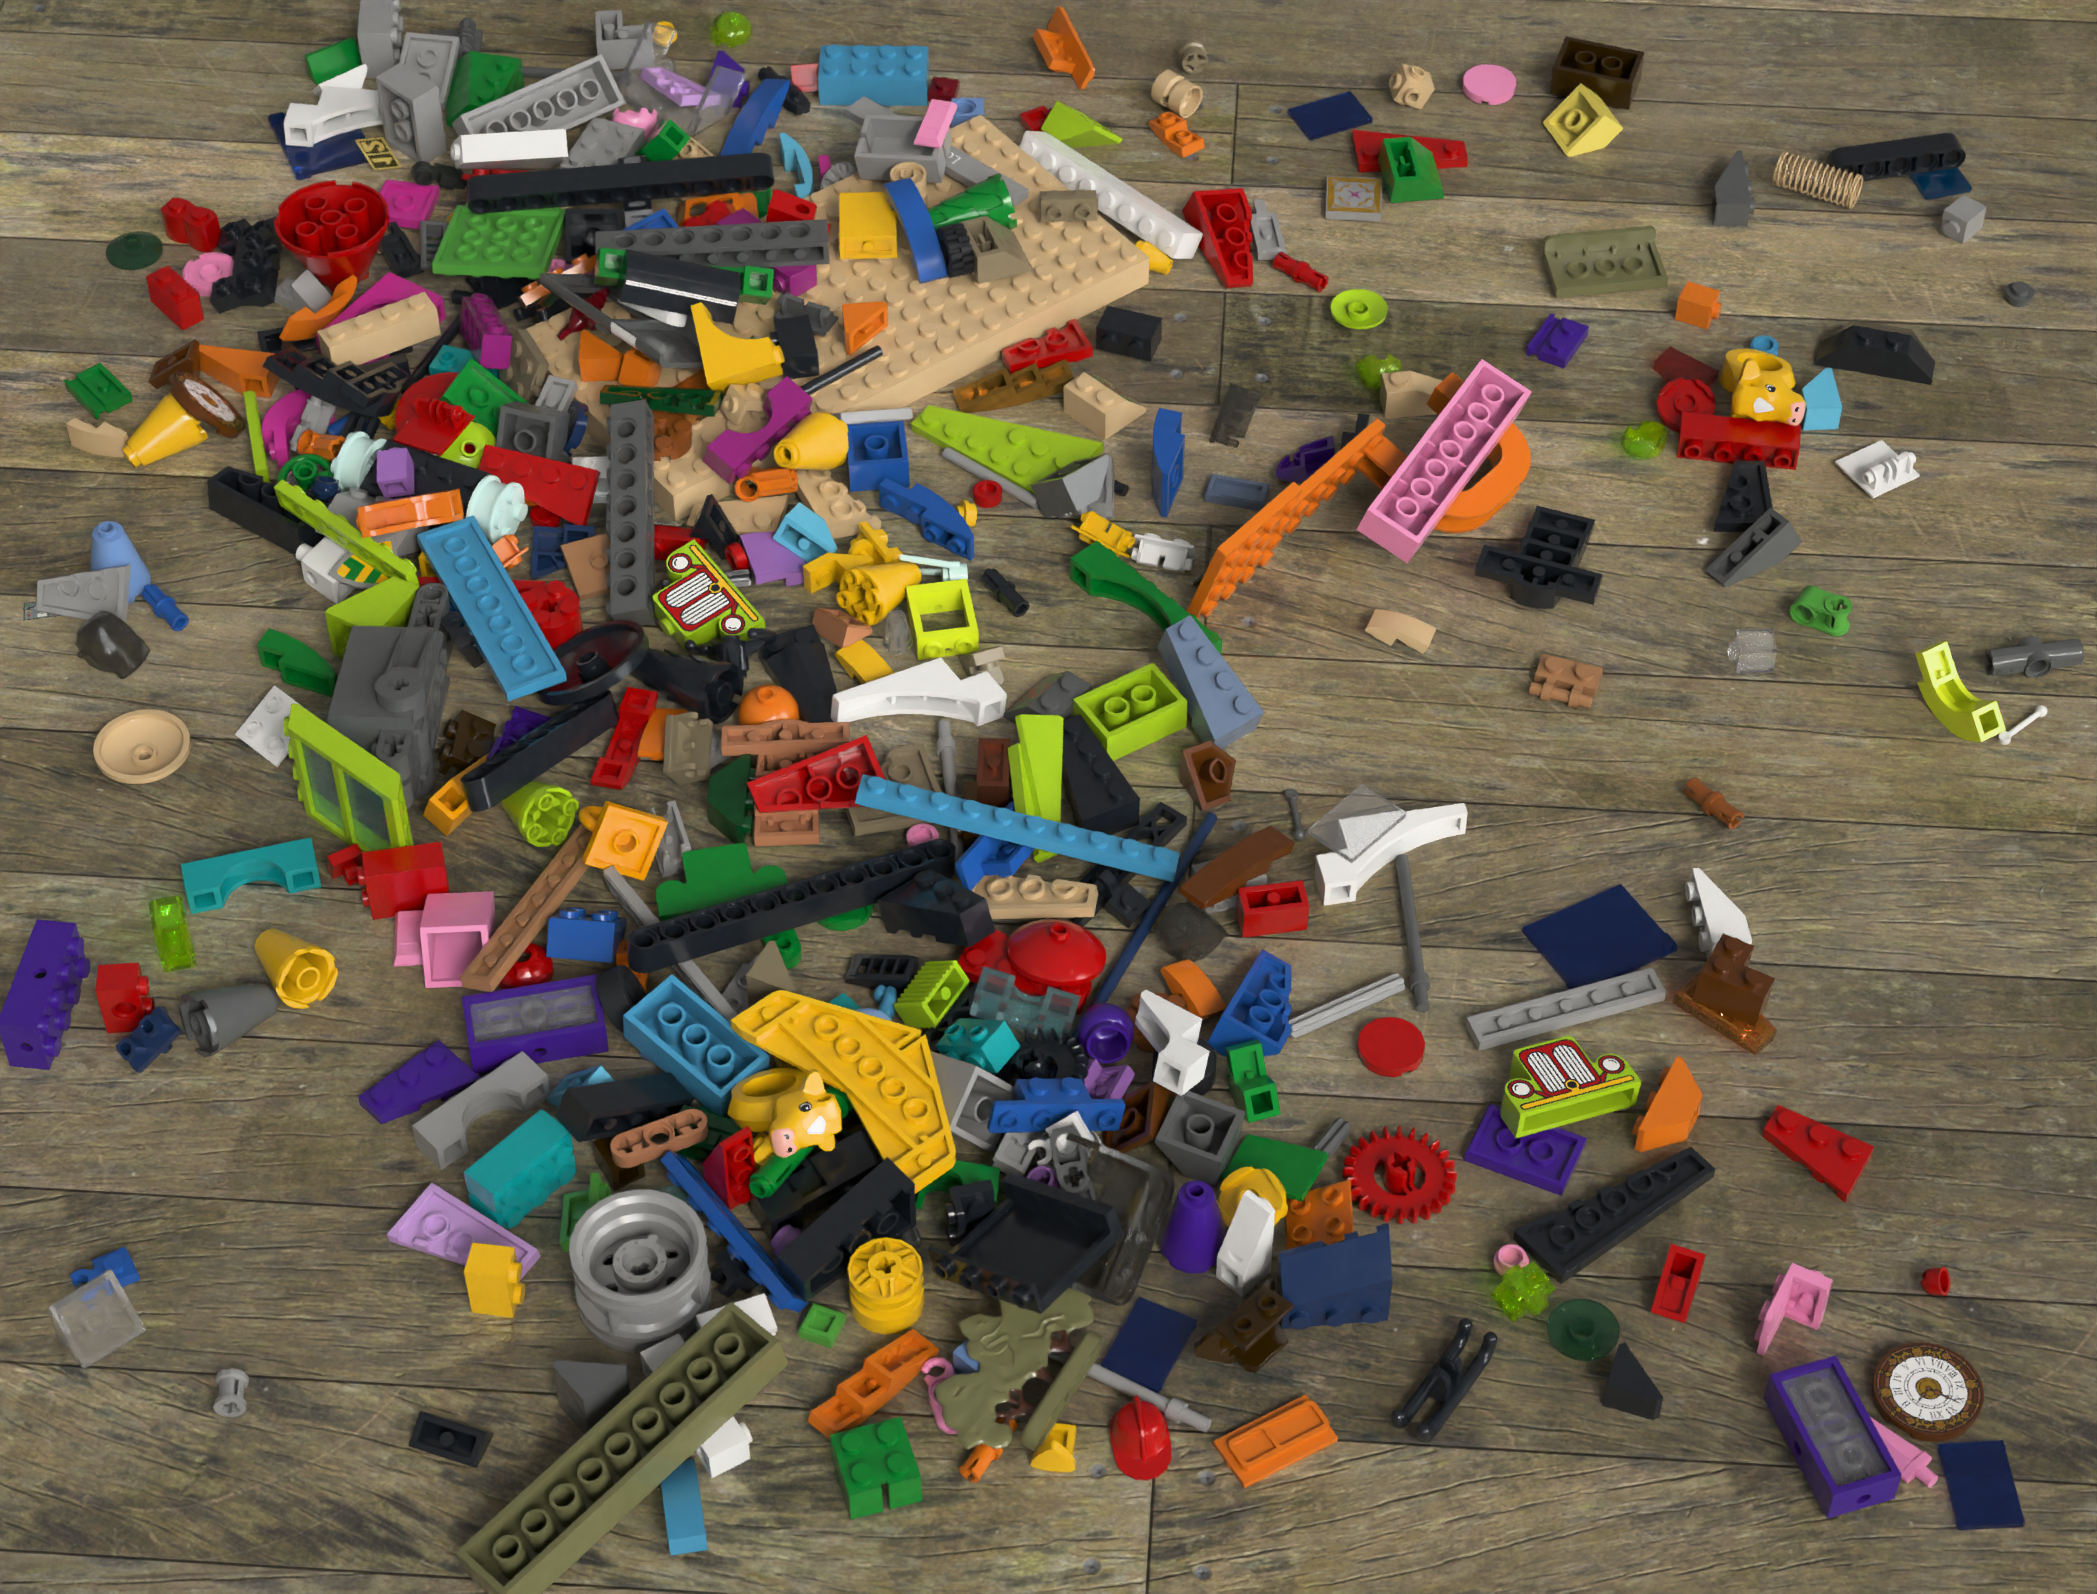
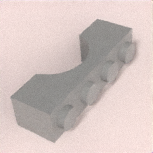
(512, 1086)

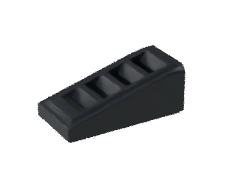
(905, 965)

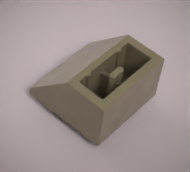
(995, 250)

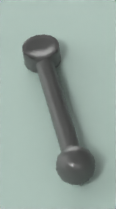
(1291, 796)

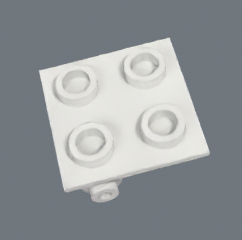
(1879, 468)
(265, 726)

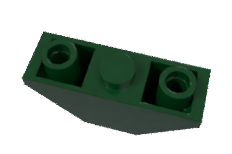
(731, 799)

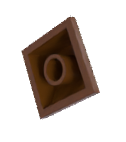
(1141, 1118)

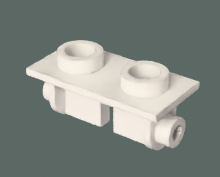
(1177, 553)

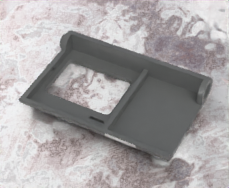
(659, 341)

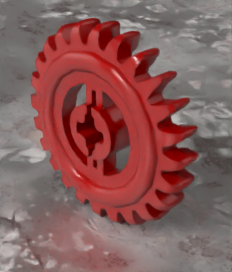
(1399, 1159)

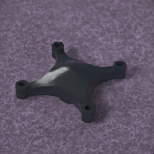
(545, 307)

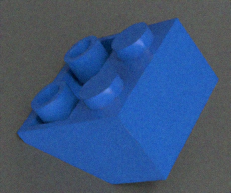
(585, 936)

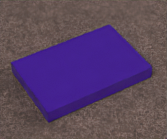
(1536, 1159)

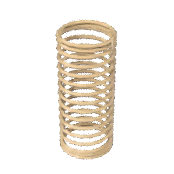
(1780, 176)

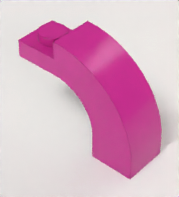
(281, 425)

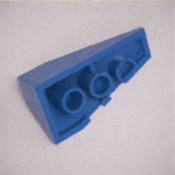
(1258, 1008)

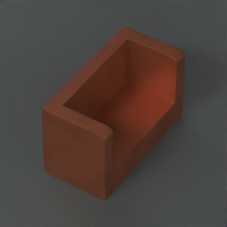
(993, 771)

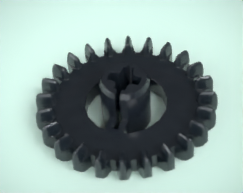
(1036, 1054)

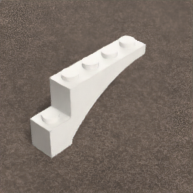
(337, 112)
(923, 690)
(1340, 879)

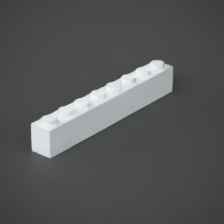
(1114, 196)

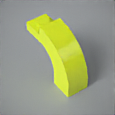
(1951, 701)

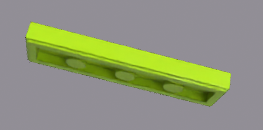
(256, 437)

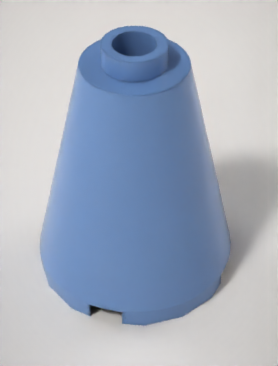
(114, 548)

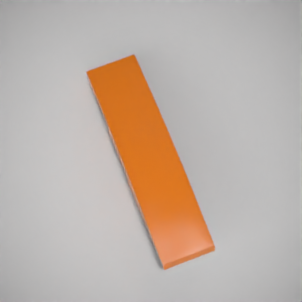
(876, 1384)

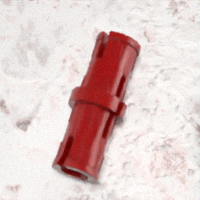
(1300, 272)

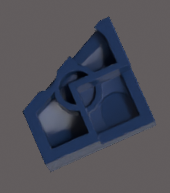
(547, 547)

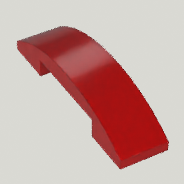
(622, 753)

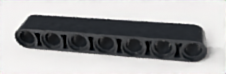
(538, 751)

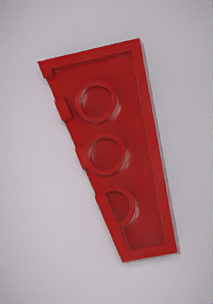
(1368, 146)
(549, 483)
(992, 954)

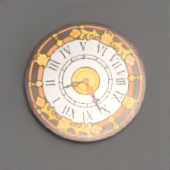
(206, 404)
(1927, 1391)

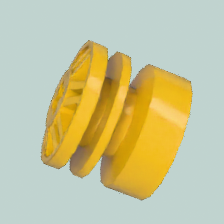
(886, 1285)

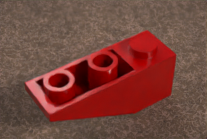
(731, 1167)

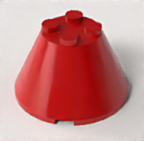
(333, 229)

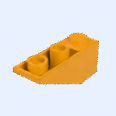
(449, 805)

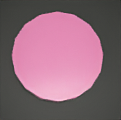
(1489, 84)
(207, 270)

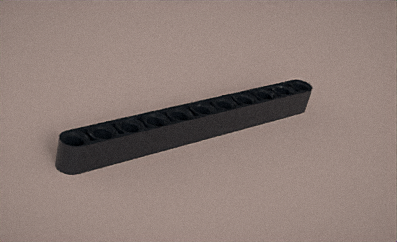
(619, 183)
(783, 907)

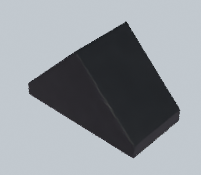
(1631, 1388)

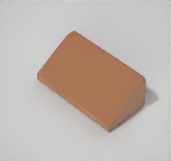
(839, 627)

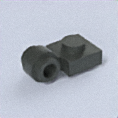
(446, 176)

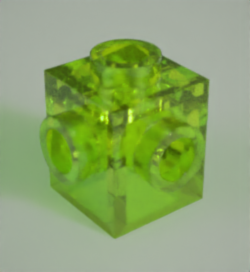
(1529, 1286)

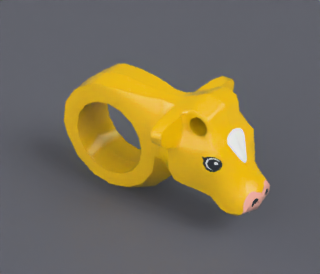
(1761, 387)
(789, 1107)

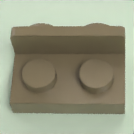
(1068, 205)

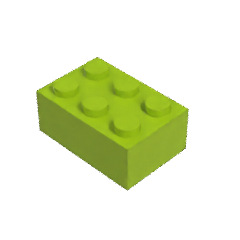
(1133, 711)

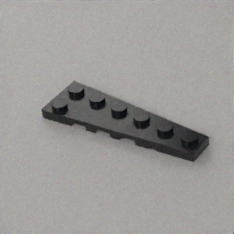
(1592, 1227)

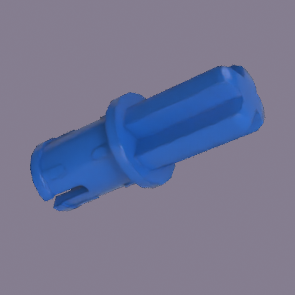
(165, 607)

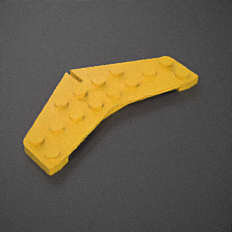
(872, 1060)

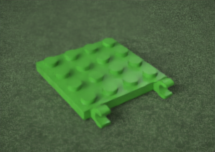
(500, 243)

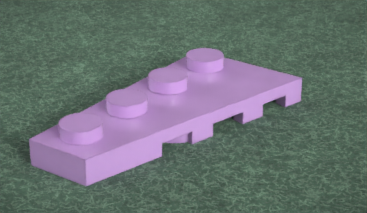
(447, 1228)

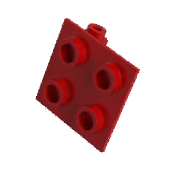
(433, 425)

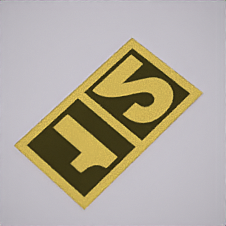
(378, 153)

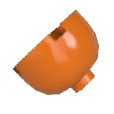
(767, 704)

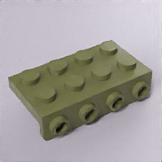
(1603, 261)

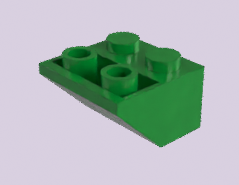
(1409, 171)

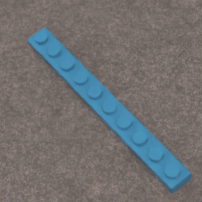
(1017, 827)

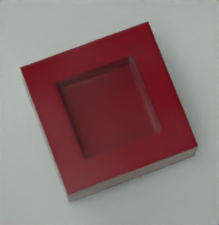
(943, 89)

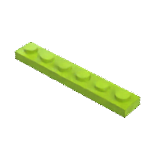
(341, 532)

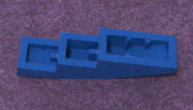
(756, 116)

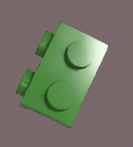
(577, 1203)

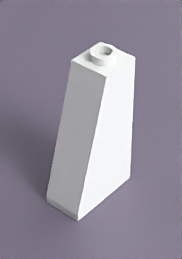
(510, 150)

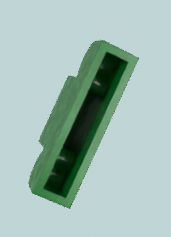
(714, 878)

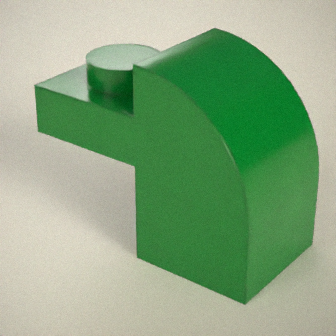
(1249, 1083)

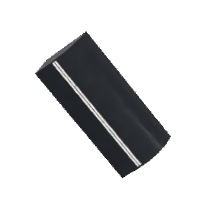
(677, 285)

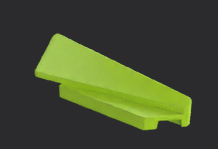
(1038, 769)

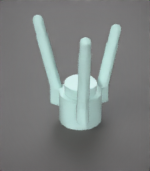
(950, 569)

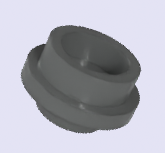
(2019, 294)

